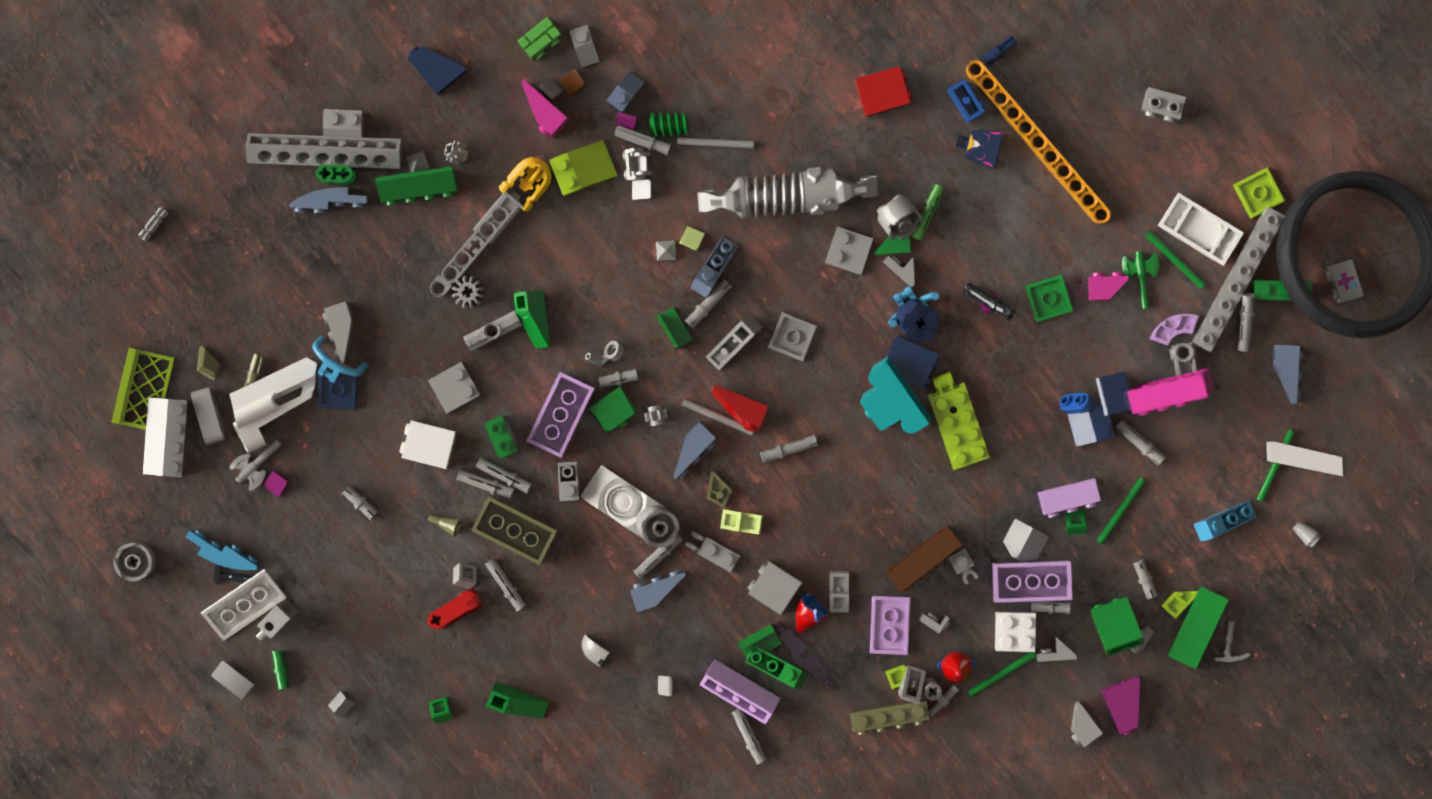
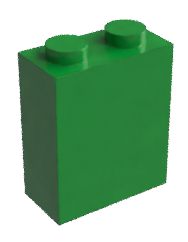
(1117, 626)

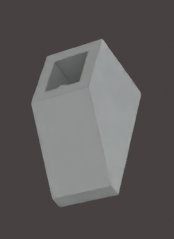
(568, 481)

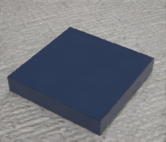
(339, 394)

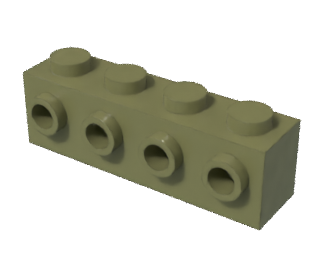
(889, 715)

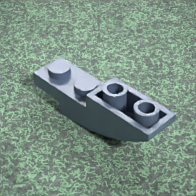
(321, 199)

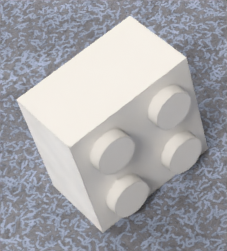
(1015, 631)

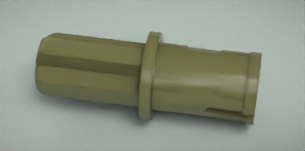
(255, 368)

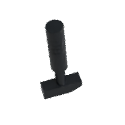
(233, 577)

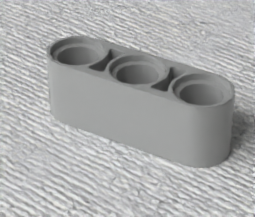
(208, 416)

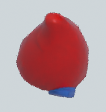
(809, 613)
(956, 666)

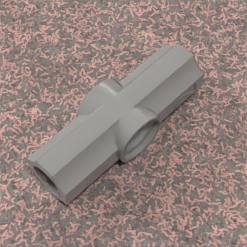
(481, 337)

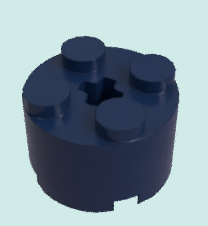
(917, 320)

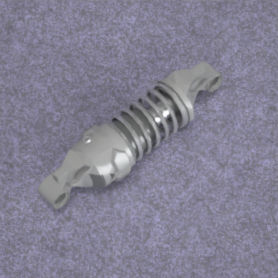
(809, 192)

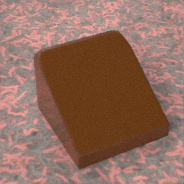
(572, 82)

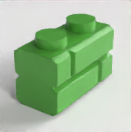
(539, 39)

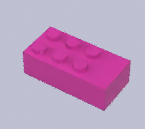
(1170, 391)

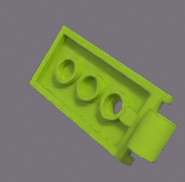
(958, 429)

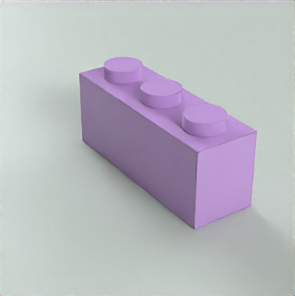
(1069, 497)

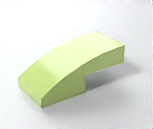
(741, 521)

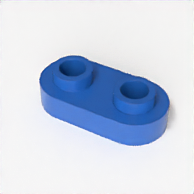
(1076, 403)

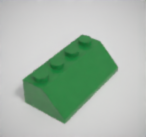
(417, 185)

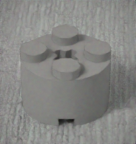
(899, 217)
(667, 526)
(145, 564)

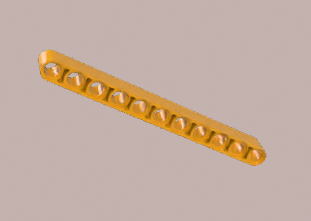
(1028, 138)

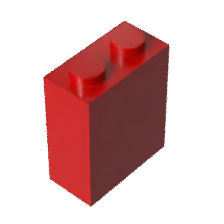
(883, 91)

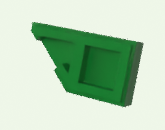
(894, 246)

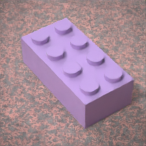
(560, 414)
(1032, 581)

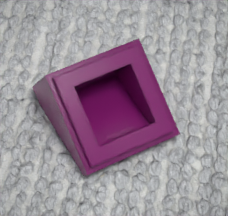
(626, 120)
(276, 483)

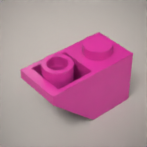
(1104, 287)

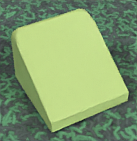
(692, 238)

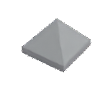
(417, 162)
(666, 250)

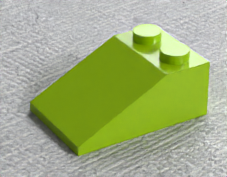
(583, 168)

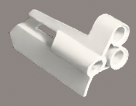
(255, 402)

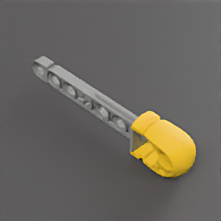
(507, 202)

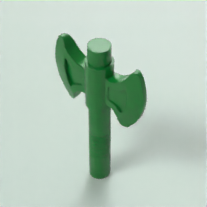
(1140, 267)

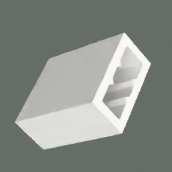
(428, 444)

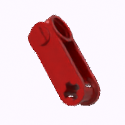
(456, 609)

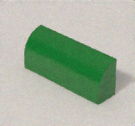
(1198, 627)

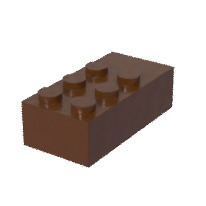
(923, 558)

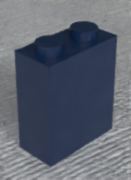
(913, 362)

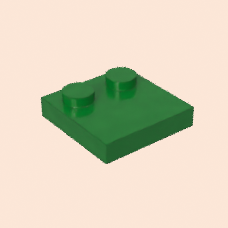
(1049, 298)

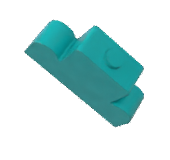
(893, 400)

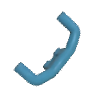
(909, 293)
(334, 365)

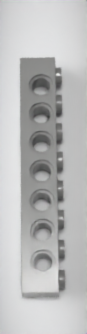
(323, 150)
(1238, 279)

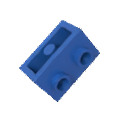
(965, 100)

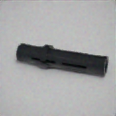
(994, 304)

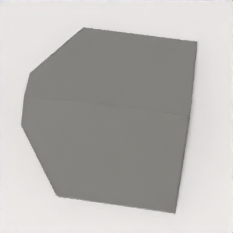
(1024, 541)

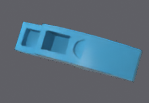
(228, 557)

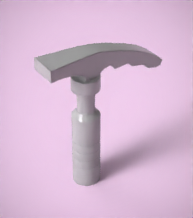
(1228, 640)

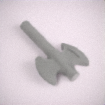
(248, 470)

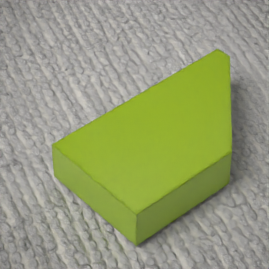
(1179, 602)
(896, 675)

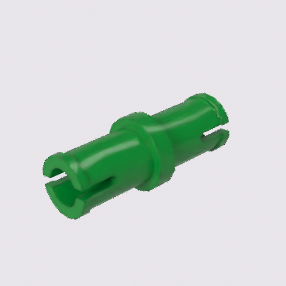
(280, 669)

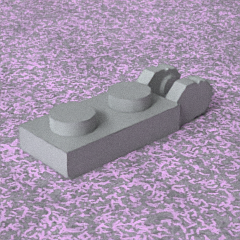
(714, 552)

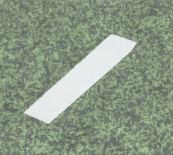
(1304, 458)

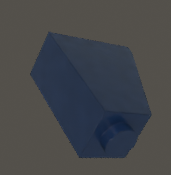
(435, 68)

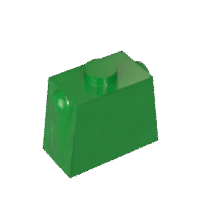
(613, 410)

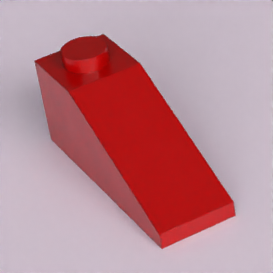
(742, 409)

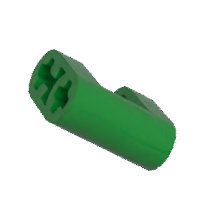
(333, 178)

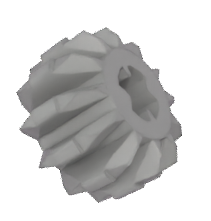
(462, 288)

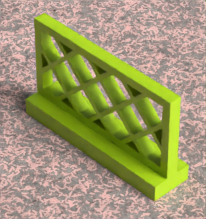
(127, 381)

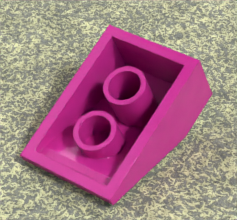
(546, 115)

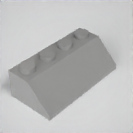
(165, 437)

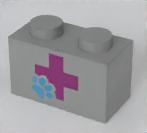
(1344, 281)

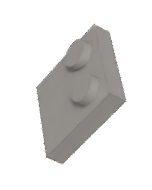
(849, 250)
(454, 387)

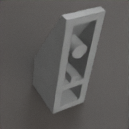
(733, 341)

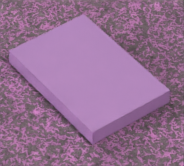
(890, 625)

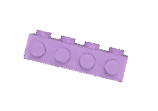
(721, 679)

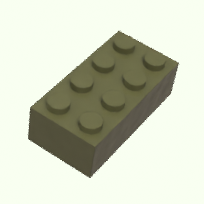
(514, 530)

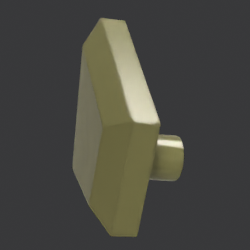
(207, 363)
(718, 490)

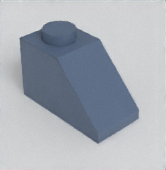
(625, 92)

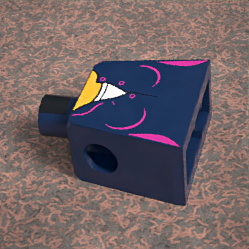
(981, 146)

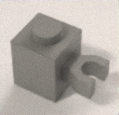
(962, 562)

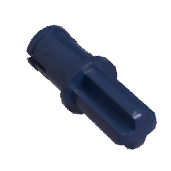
(999, 50)

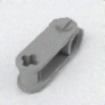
(1185, 364)

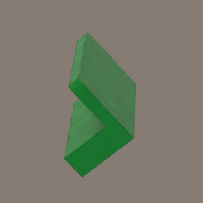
(674, 328)
(765, 639)

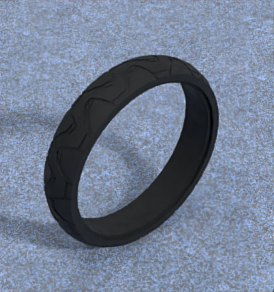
(1291, 274)

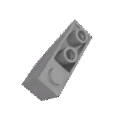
(340, 323)

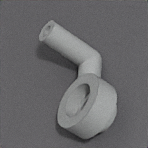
(613, 351)

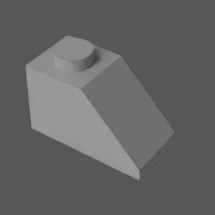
(1083, 726)

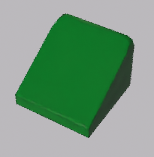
(1076, 522)
(440, 710)

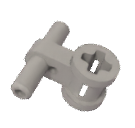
(935, 694)

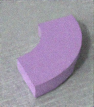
(1174, 326)

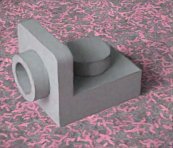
(931, 621)

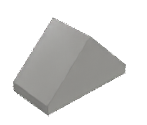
(912, 684)

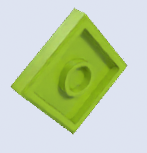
(1258, 192)

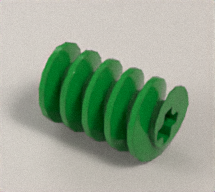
(668, 124)

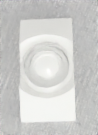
(1200, 229)
(616, 498)

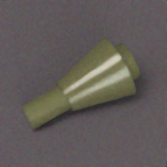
(450, 525)

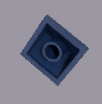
(1114, 393)

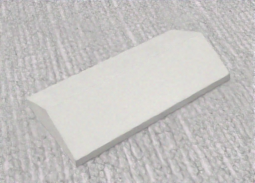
(244, 604)

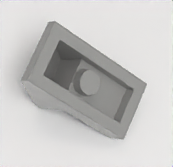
(584, 46)
(905, 273)
(1061, 653)

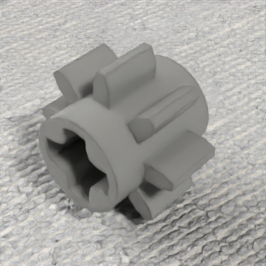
(456, 152)
(656, 415)

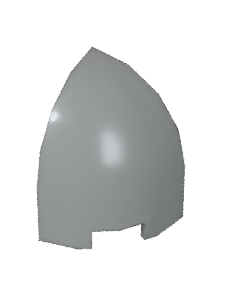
(594, 651)

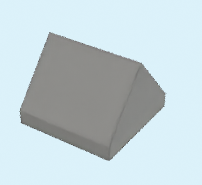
(341, 704)

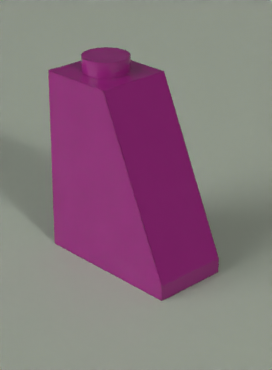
(1124, 704)

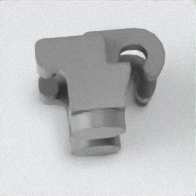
(636, 164)

